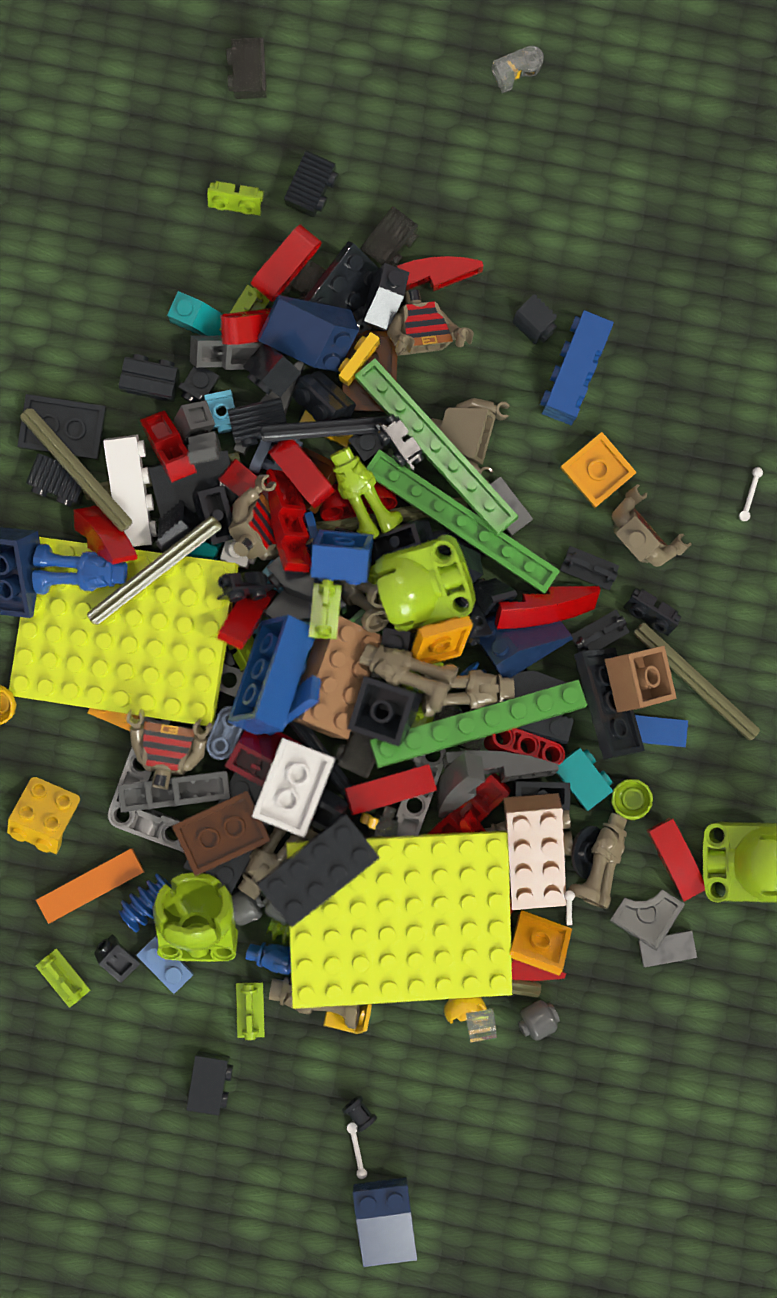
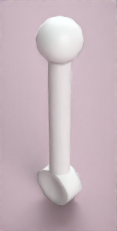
(745, 515)
(569, 896)
(361, 1172)

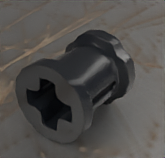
(359, 1113)

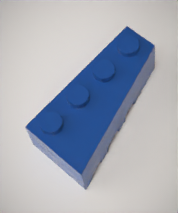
(577, 368)

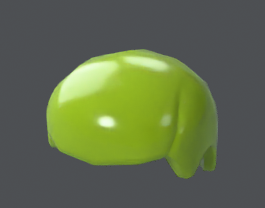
(632, 799)

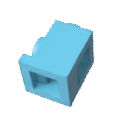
(216, 401)

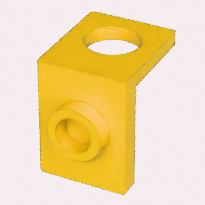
(337, 1021)

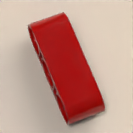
(286, 263)
(242, 326)
(302, 472)
(338, 508)
(535, 744)

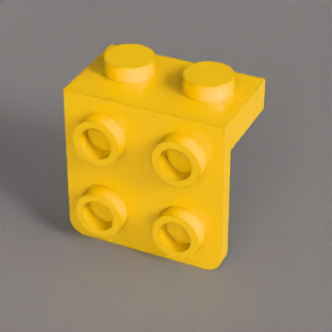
(42, 815)

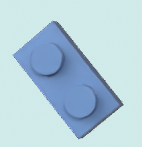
(170, 972)

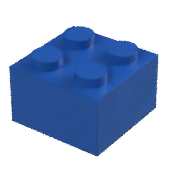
(342, 556)

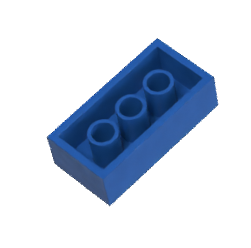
(271, 675)

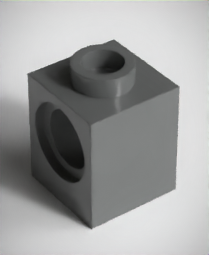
(194, 420)

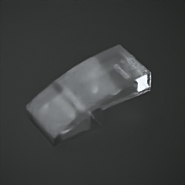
(481, 1025)

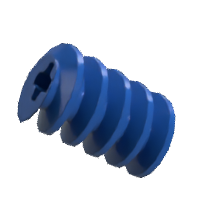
(142, 906)

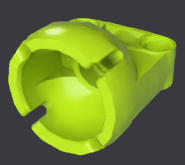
(424, 584)
(741, 862)
(195, 920)

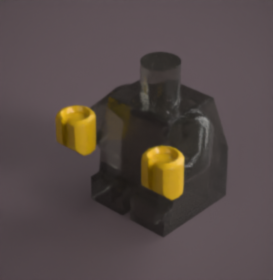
(380, 825)

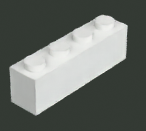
(128, 486)

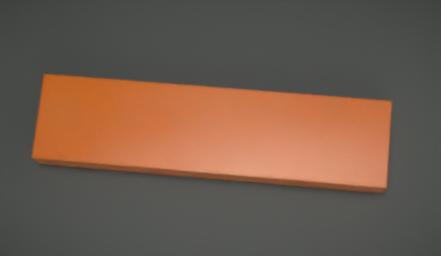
(90, 885)

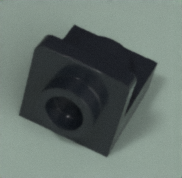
(197, 384)
(115, 958)

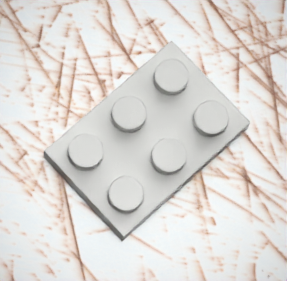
(293, 787)

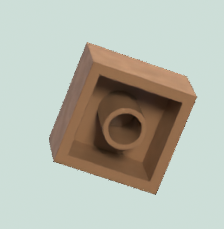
(640, 679)

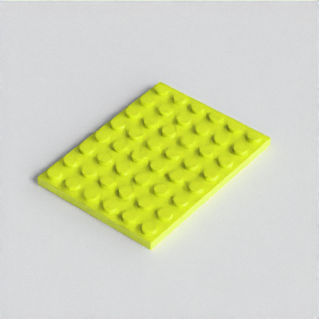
(145, 656)
(410, 926)

